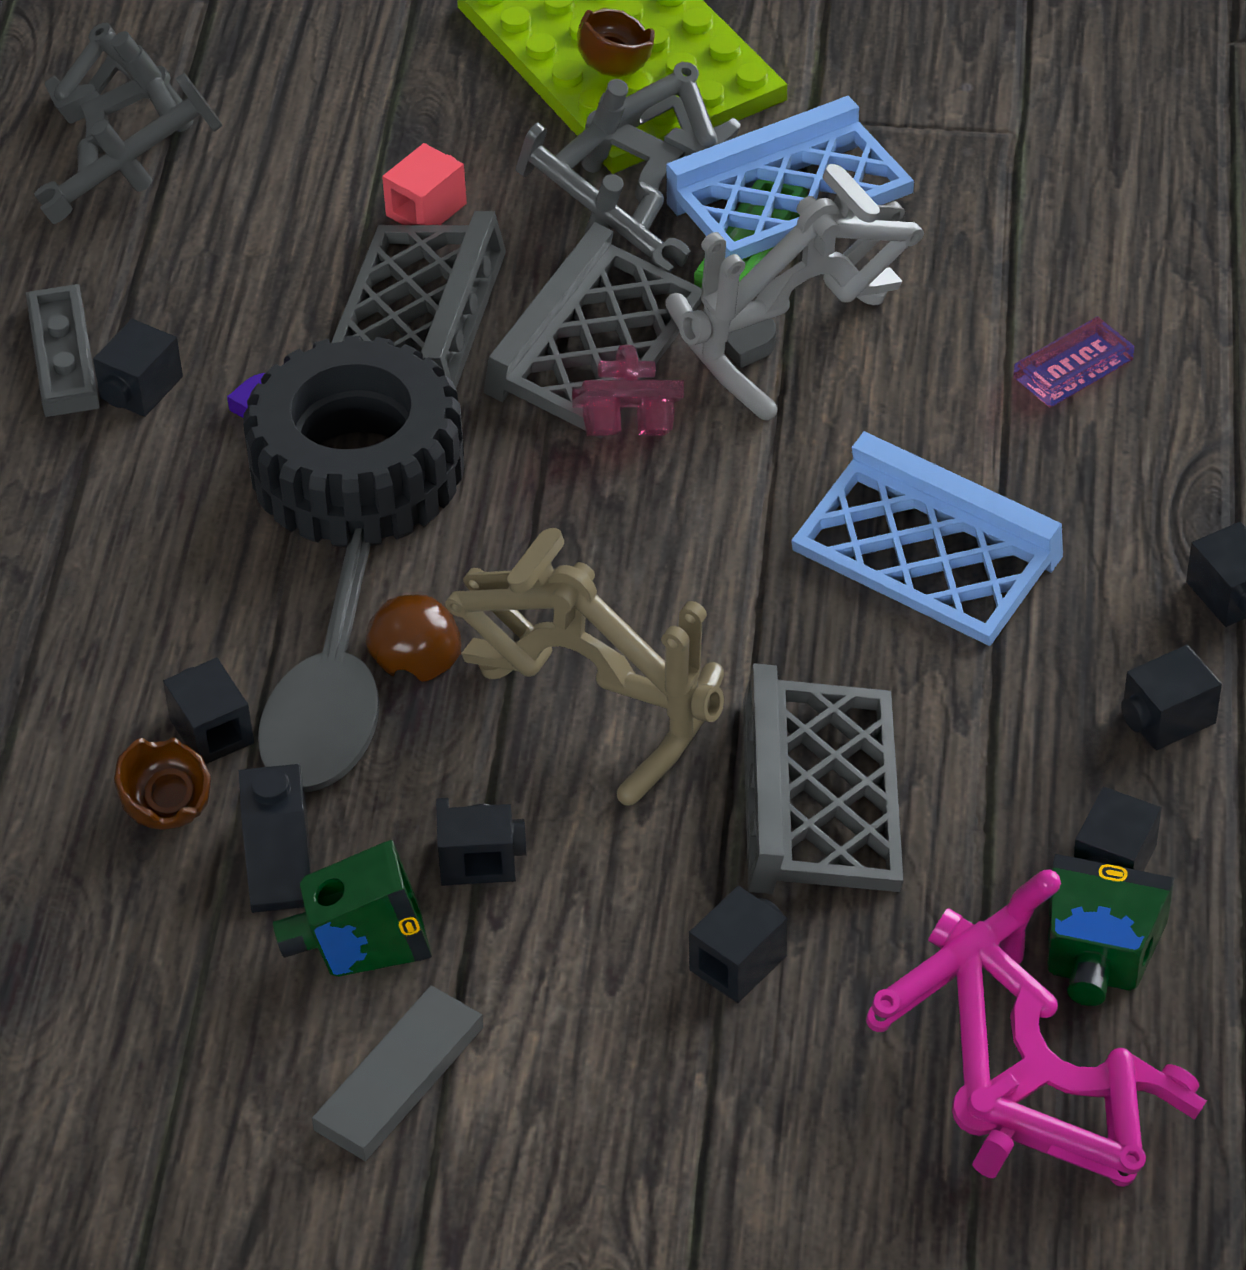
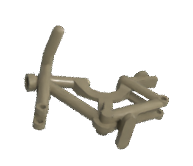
(673, 684)

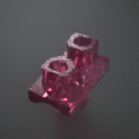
(603, 398)

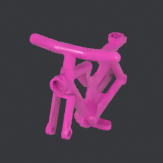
(992, 1105)

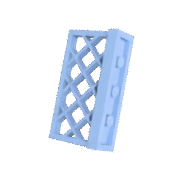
(775, 156)
(960, 508)

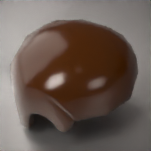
(614, 42)
(414, 636)
(162, 783)

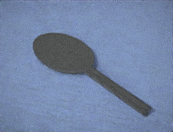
(329, 702)

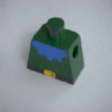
(358, 915)
(1104, 926)

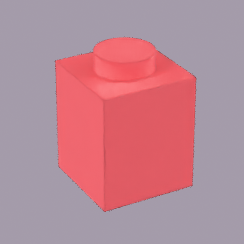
(424, 188)

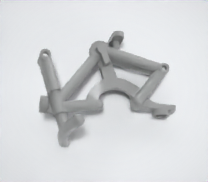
(820, 223)

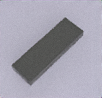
(62, 350)
(397, 1073)

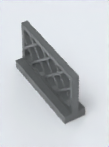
(560, 302)
(455, 306)
(769, 791)

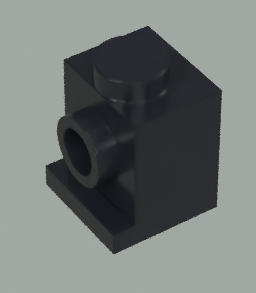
(478, 843)

